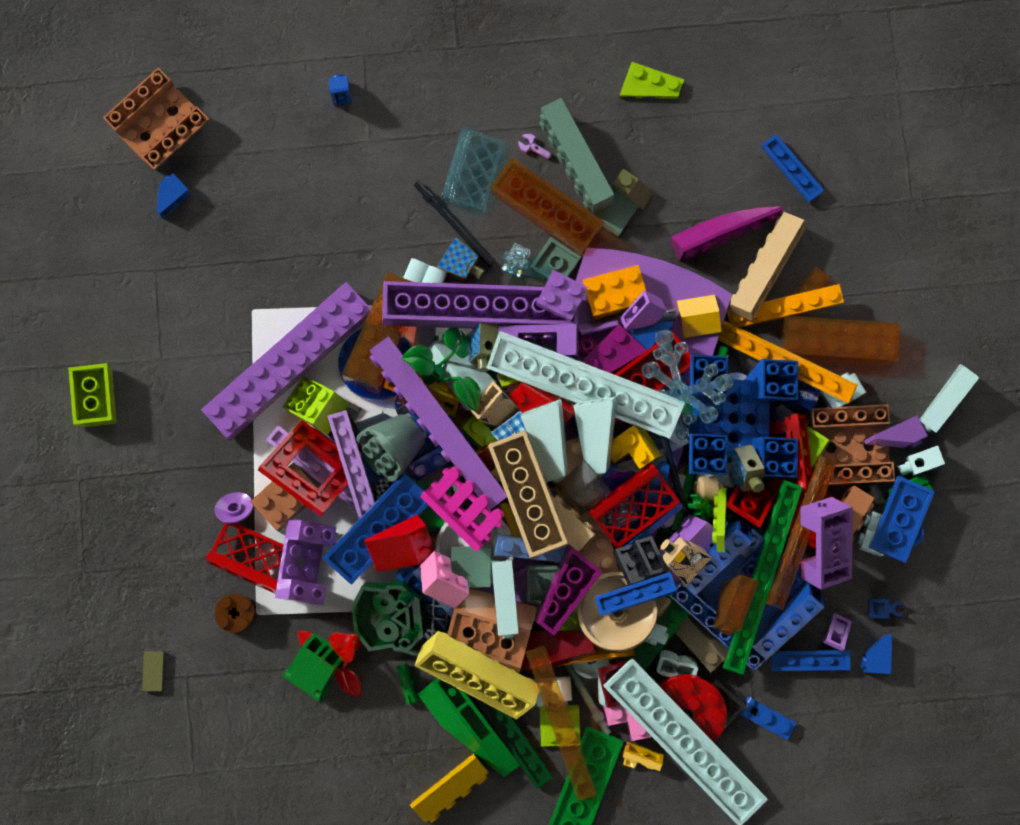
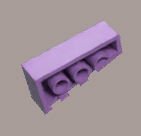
(695, 531)

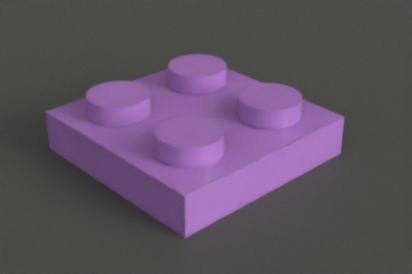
(561, 295)

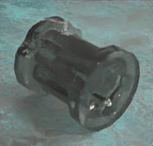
(876, 492)

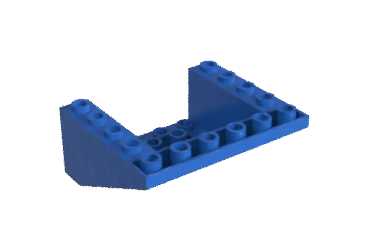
(740, 557)

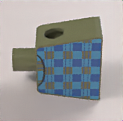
(460, 262)
(482, 343)
(747, 469)

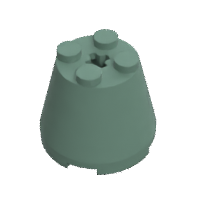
(391, 445)

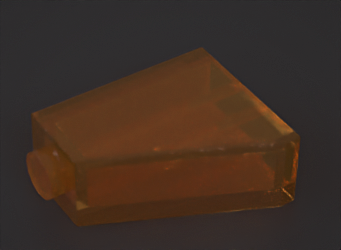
(734, 603)

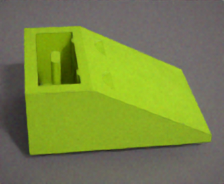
(314, 403)

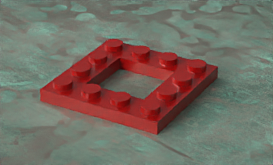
(276, 468)

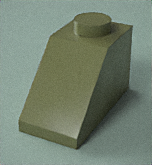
(632, 189)

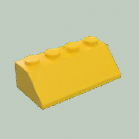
(449, 788)

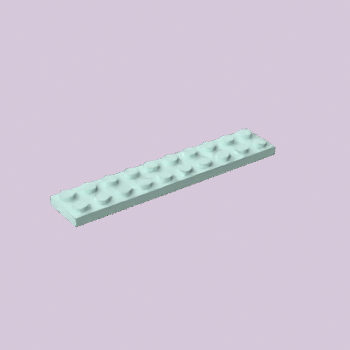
(584, 383)
(685, 742)

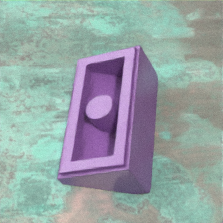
(597, 327)

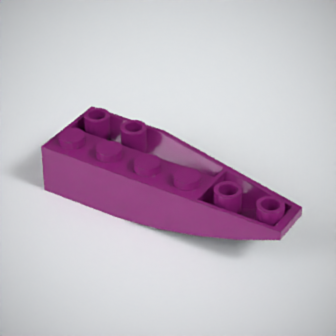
(719, 230)

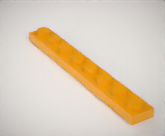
(807, 371)

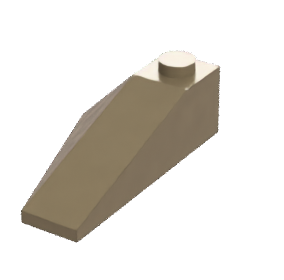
(701, 643)

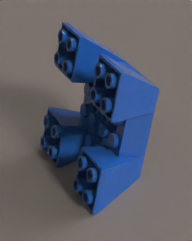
(749, 398)

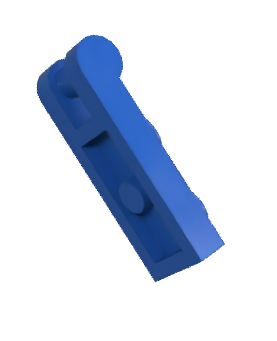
(768, 719)

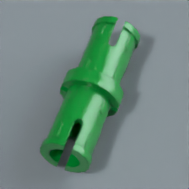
(407, 683)

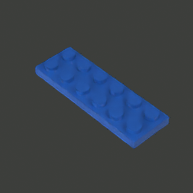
(397, 504)

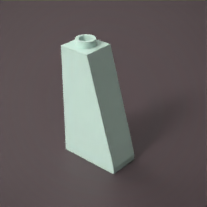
(458, 367)
(948, 398)
(595, 430)
(548, 440)
(504, 598)

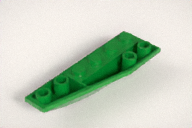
(465, 722)

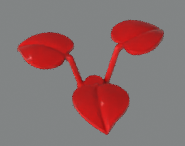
(345, 646)

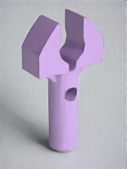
(533, 146)

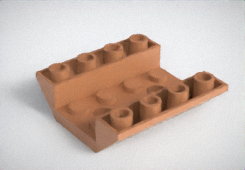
(148, 112)
(847, 431)
(479, 613)

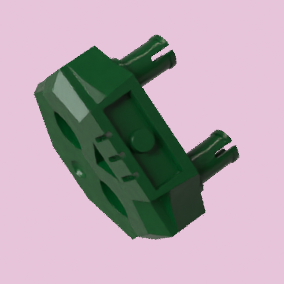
(373, 616)

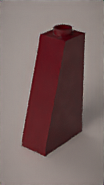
(561, 647)

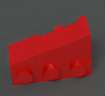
(529, 397)

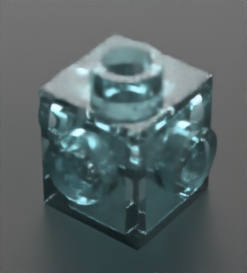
(516, 260)

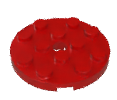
(702, 699)

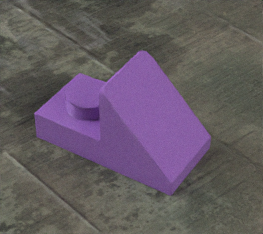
(837, 632)

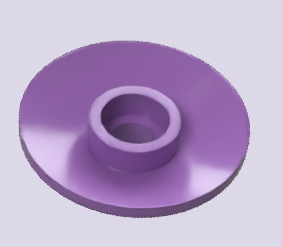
(233, 507)

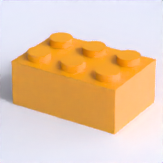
(613, 292)

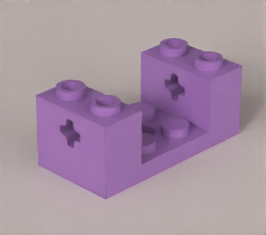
(565, 335)
(832, 525)
(305, 541)

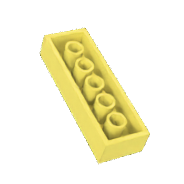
(477, 675)

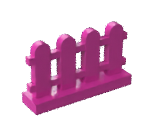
(458, 518)

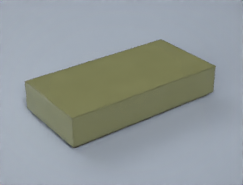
(153, 671)

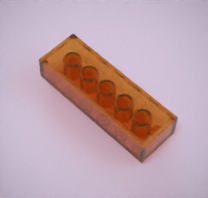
(546, 207)
(841, 339)
(359, 367)

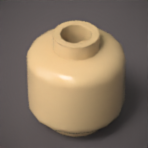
(707, 487)

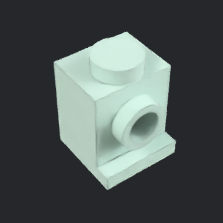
(658, 635)

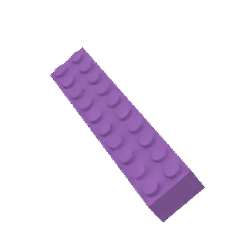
(463, 305)
(287, 361)
(435, 420)

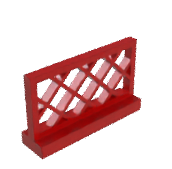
(627, 490)
(239, 569)

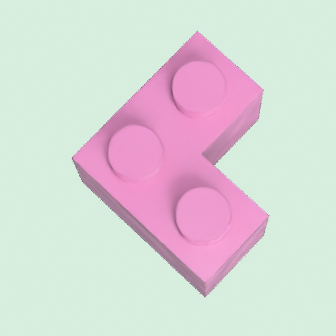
(440, 581)
(618, 714)

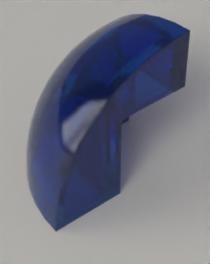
(807, 397)

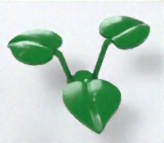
(421, 357)

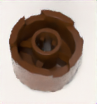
(224, 616)

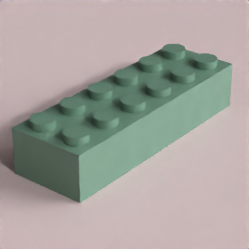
(576, 156)

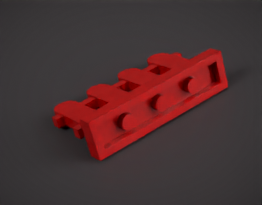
(795, 427)

